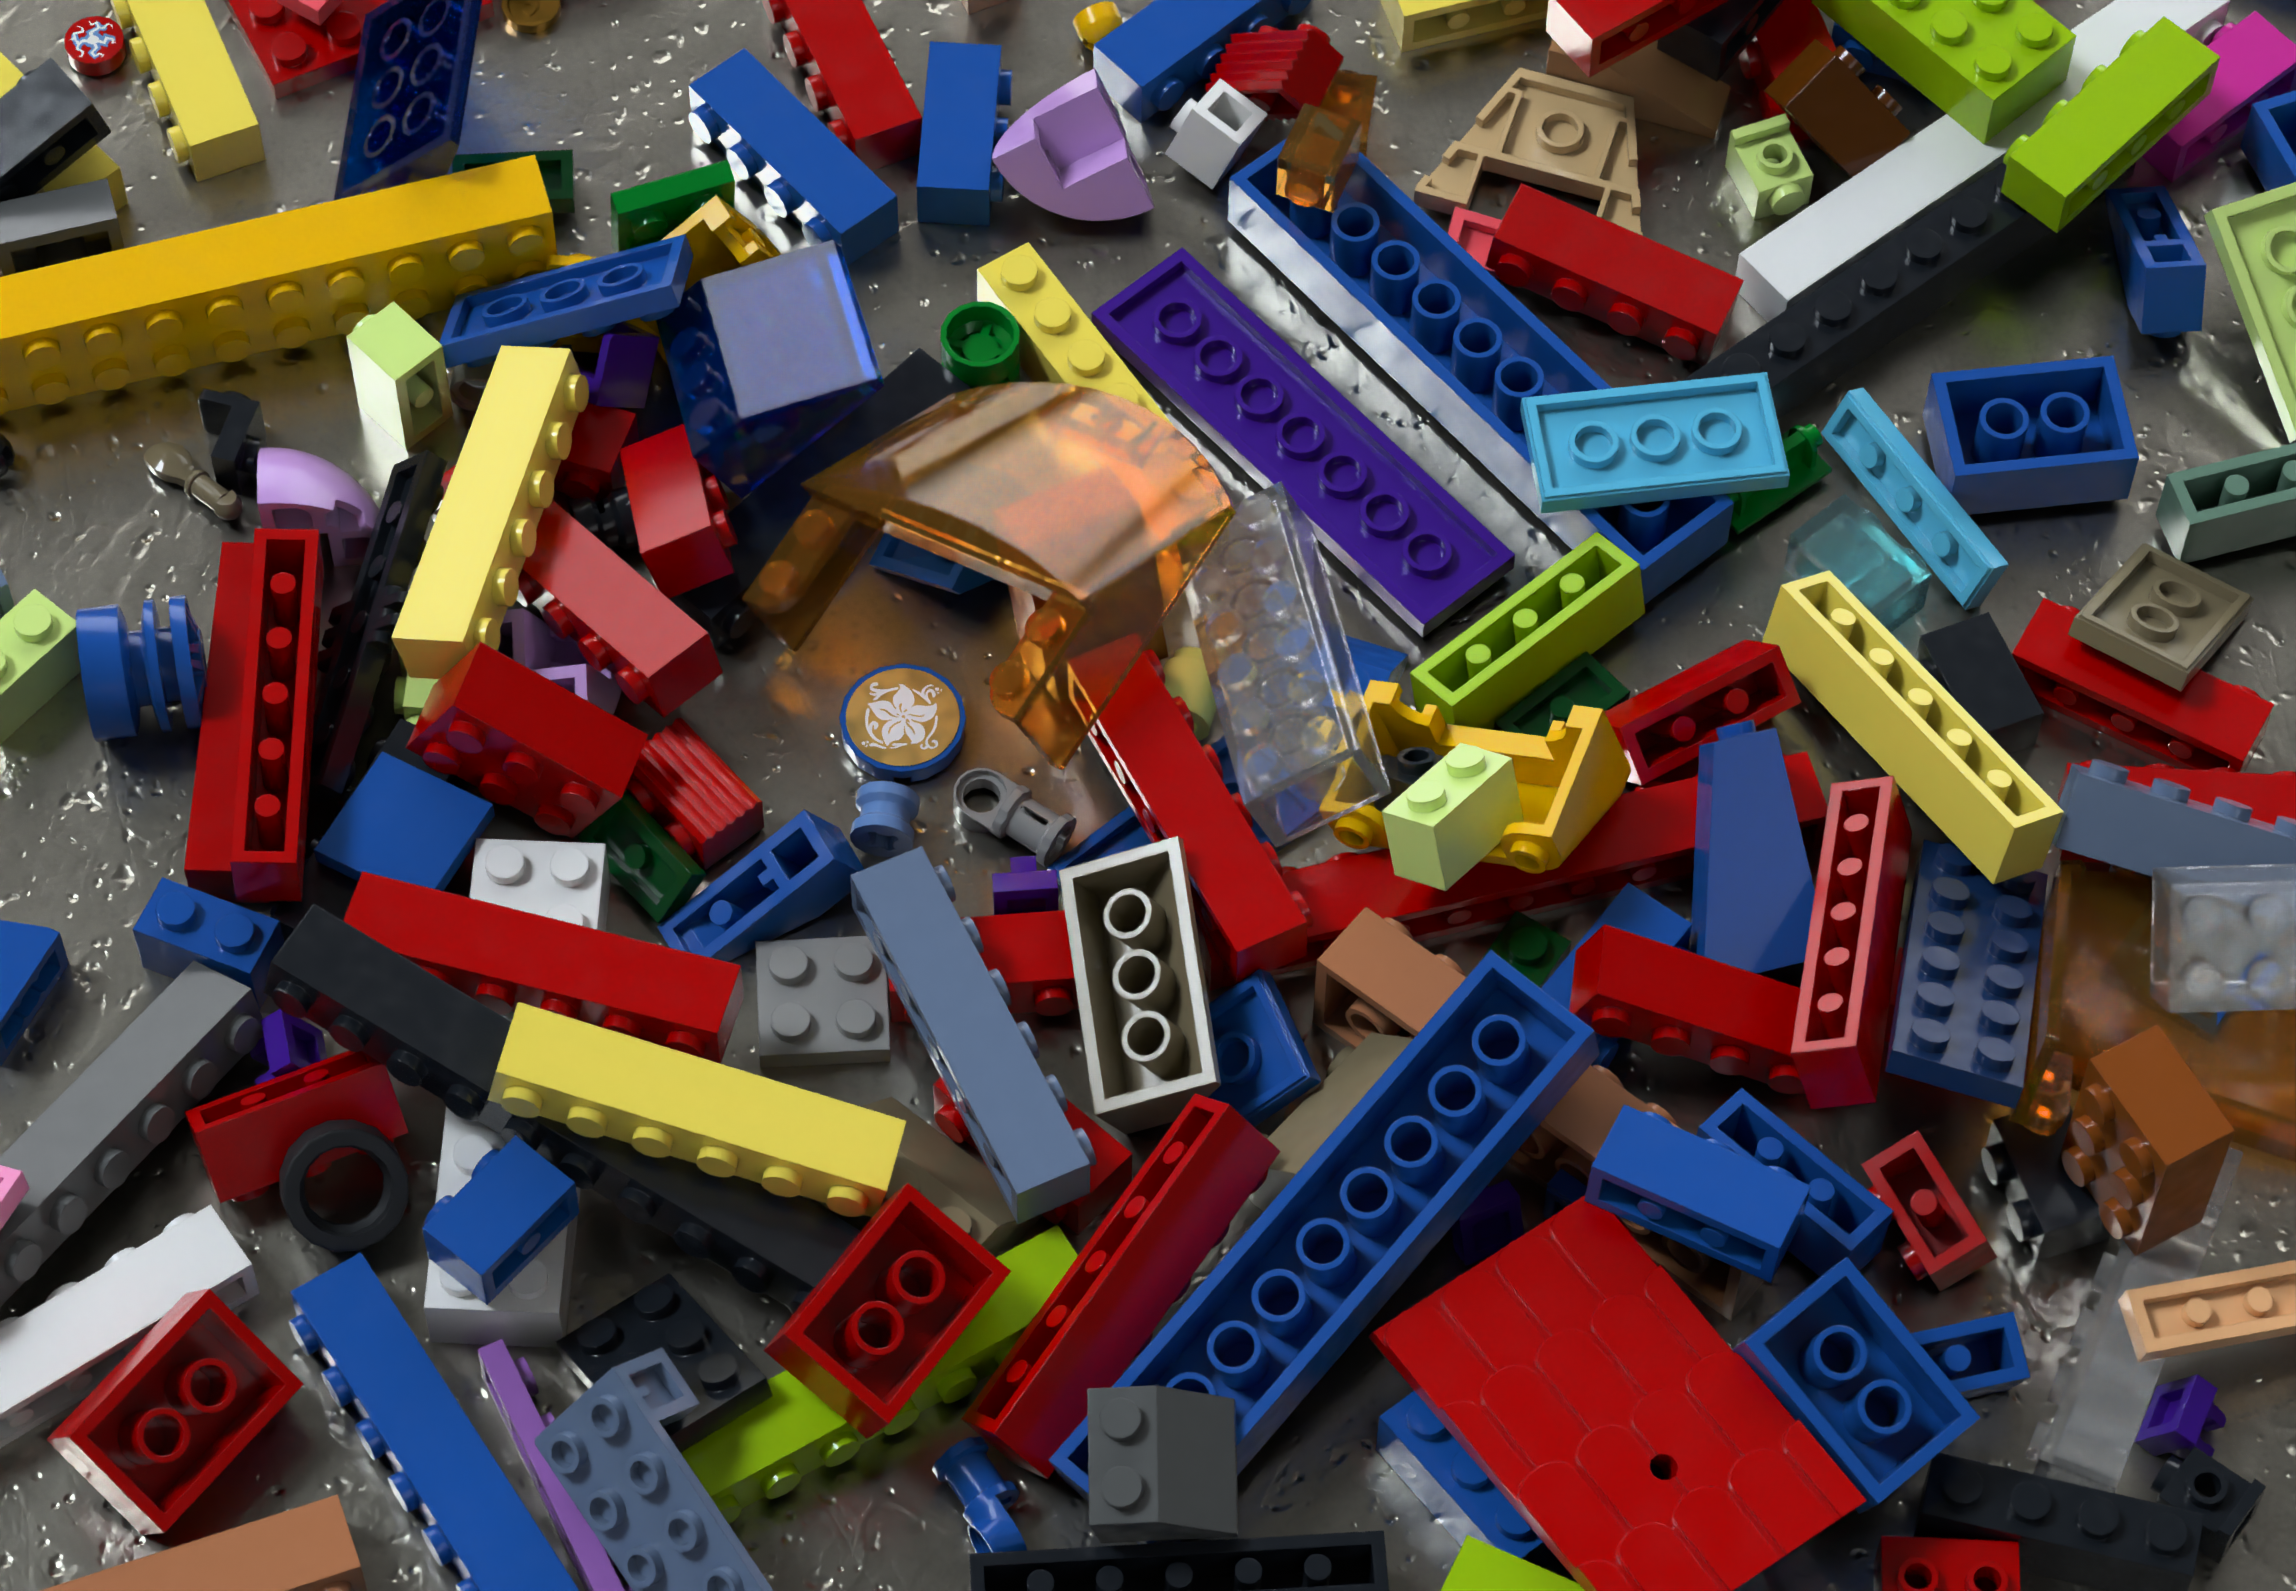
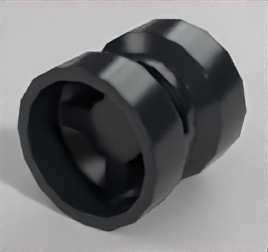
(608, 518)

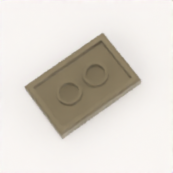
(2161, 616)

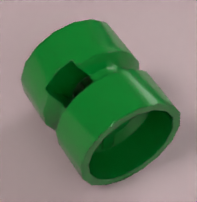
(981, 344)

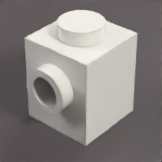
(1214, 132)

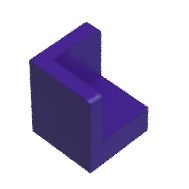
(622, 368)

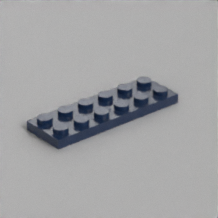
(1967, 977)

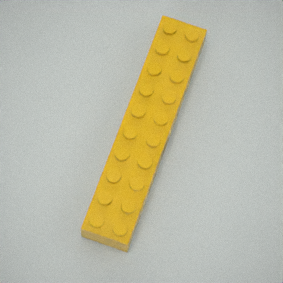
(268, 282)

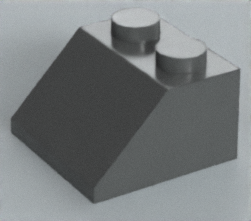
(58, 227)
(1161, 1464)

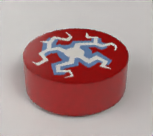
(95, 46)

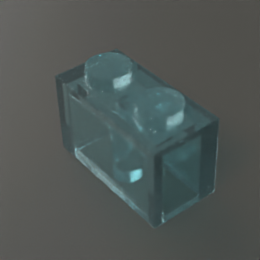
(1864, 558)

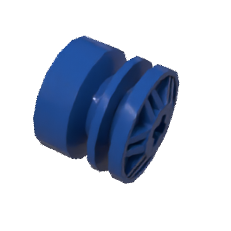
(140, 667)

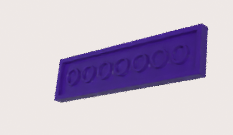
(1295, 428)

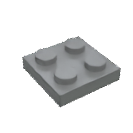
(821, 1002)

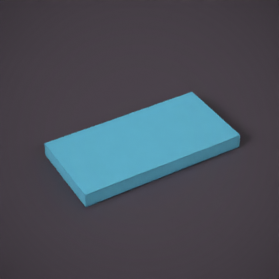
(1654, 442)

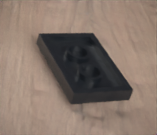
(700, 1350)

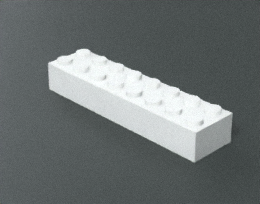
(572, 886)

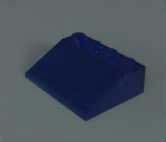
(408, 94)
(768, 361)

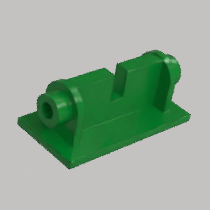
(1804, 468)

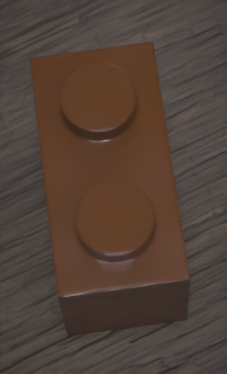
(1837, 109)

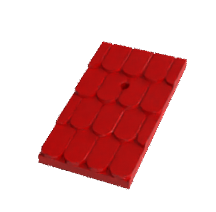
(1615, 1413)

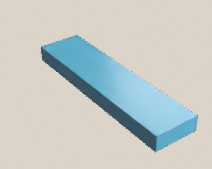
(1914, 498)

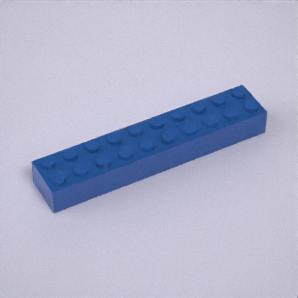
(1456, 346)
(1365, 1207)

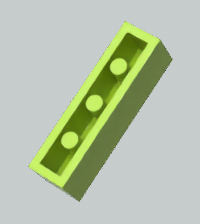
(2108, 123)
(1532, 635)

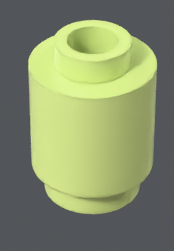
(1188, 678)

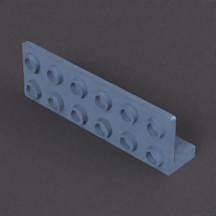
(639, 1486)

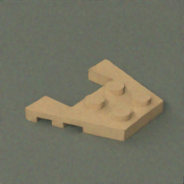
(1547, 136)

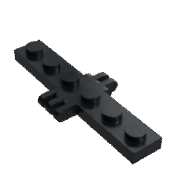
(362, 631)

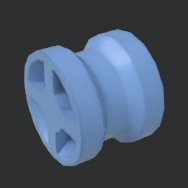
(884, 818)

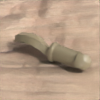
(174, 464)

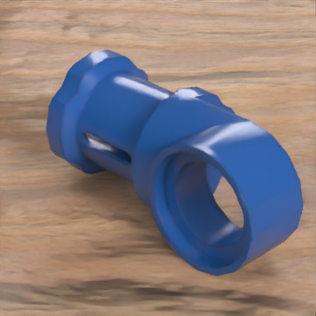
(982, 1494)

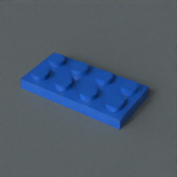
(567, 301)

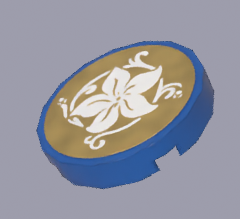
(902, 722)

